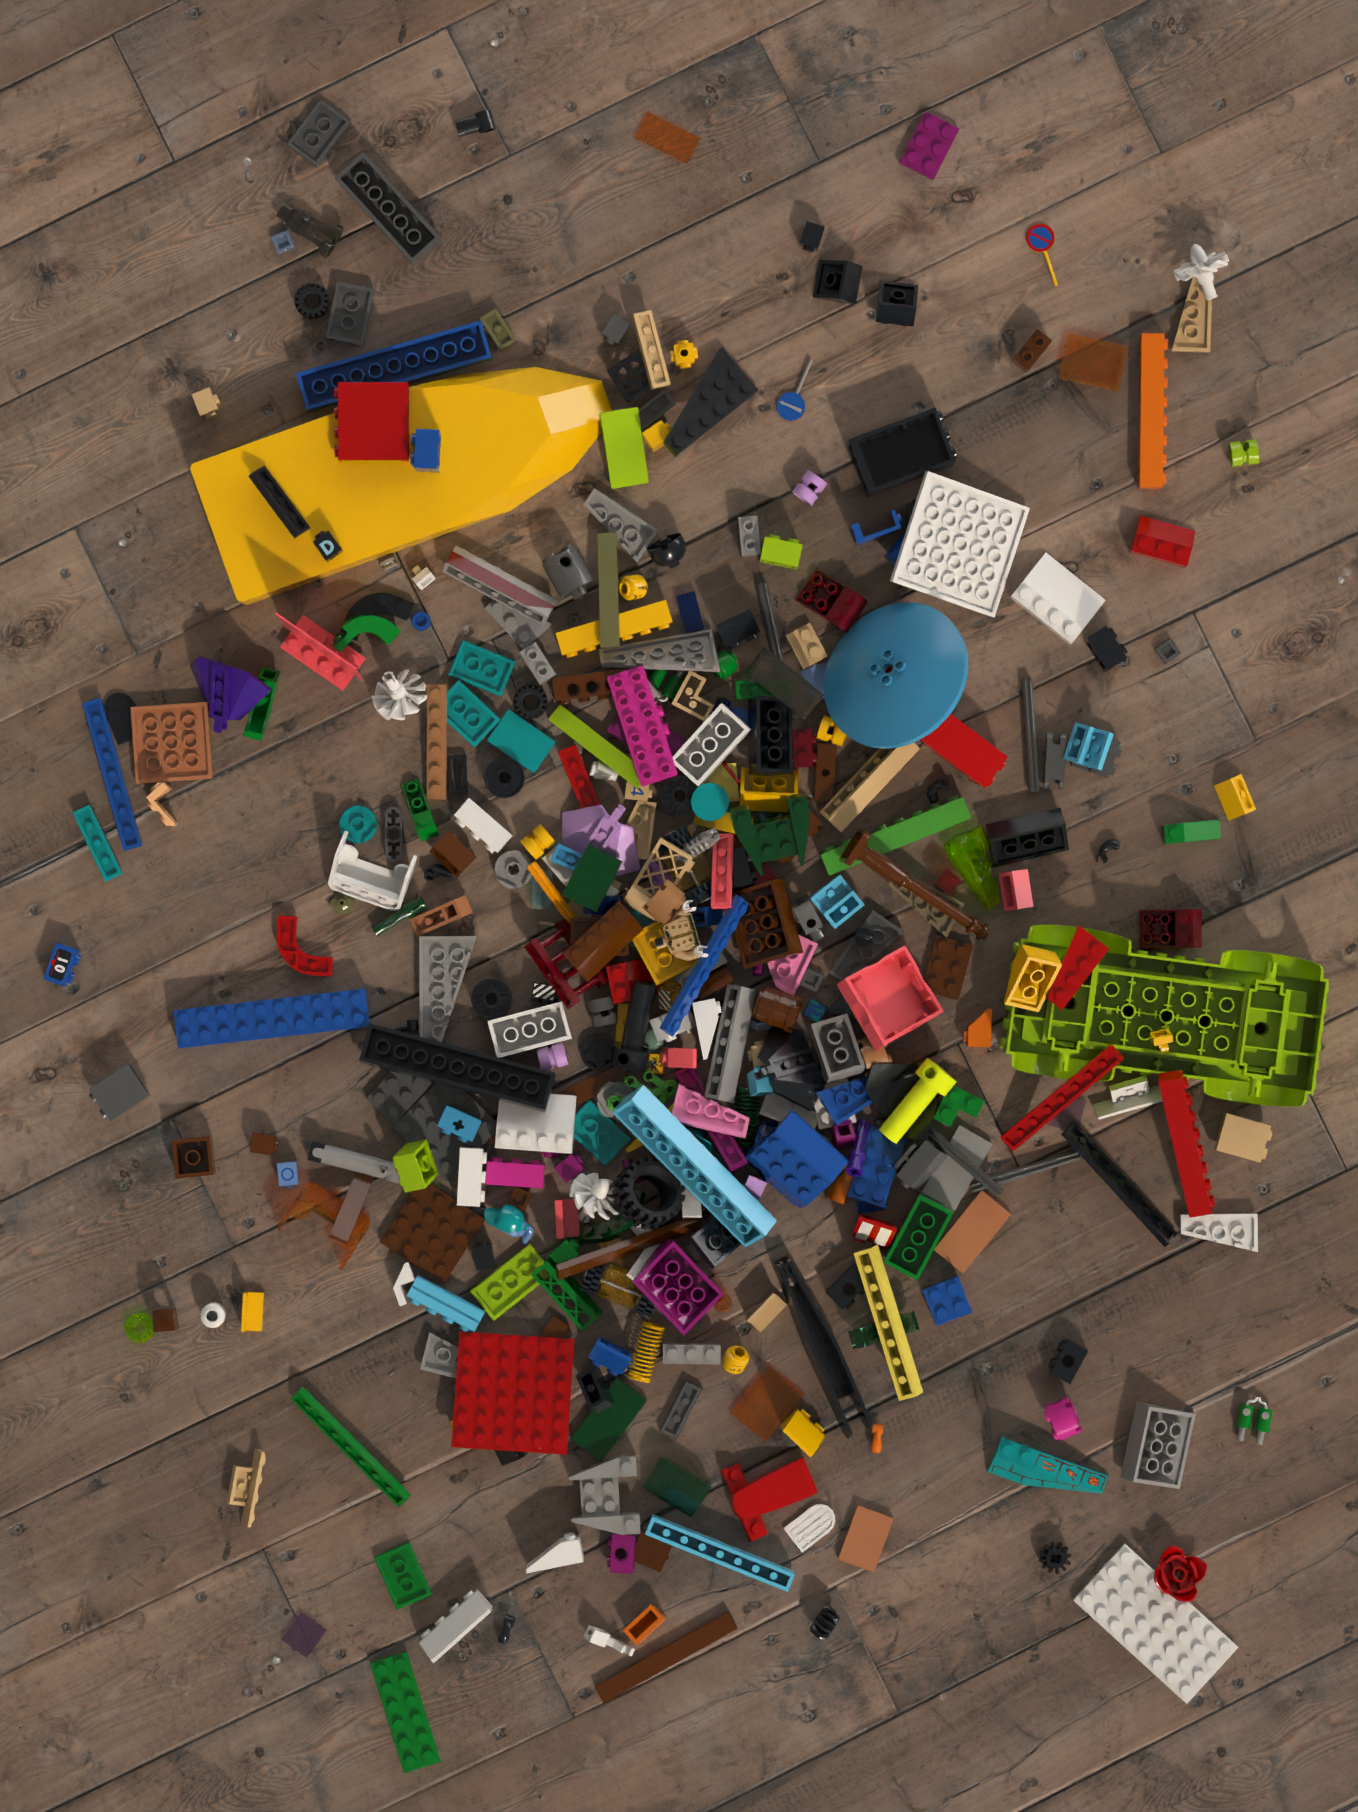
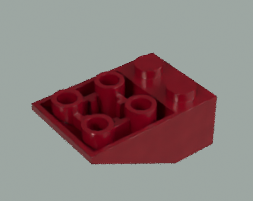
(831, 600)
(1170, 928)

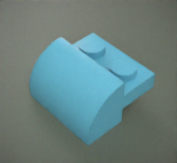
(1088, 746)
(836, 901)

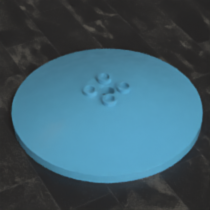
(918, 692)

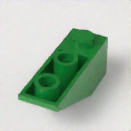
(420, 809)

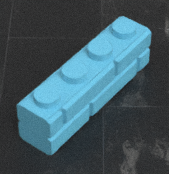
(445, 1303)

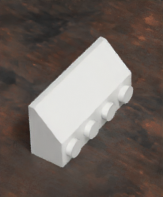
(455, 1625)

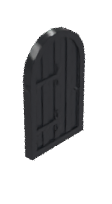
(119, 716)

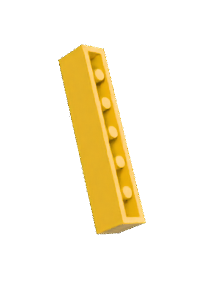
(632, 622)

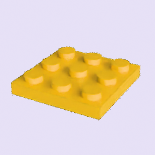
(659, 961)

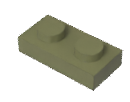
(498, 329)

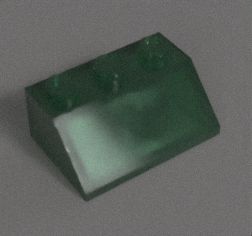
(677, 1486)

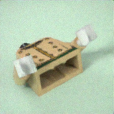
(681, 935)

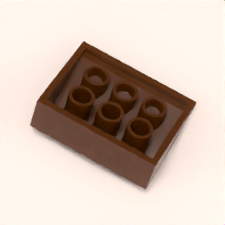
(768, 926)

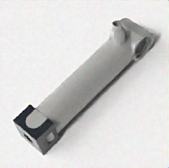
(353, 1161)

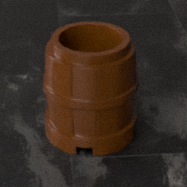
(777, 1008)

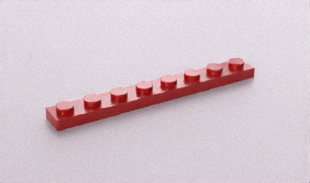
(1062, 1097)

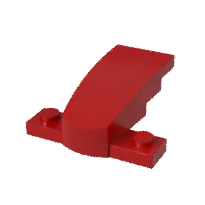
(766, 1493)

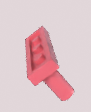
(722, 872)

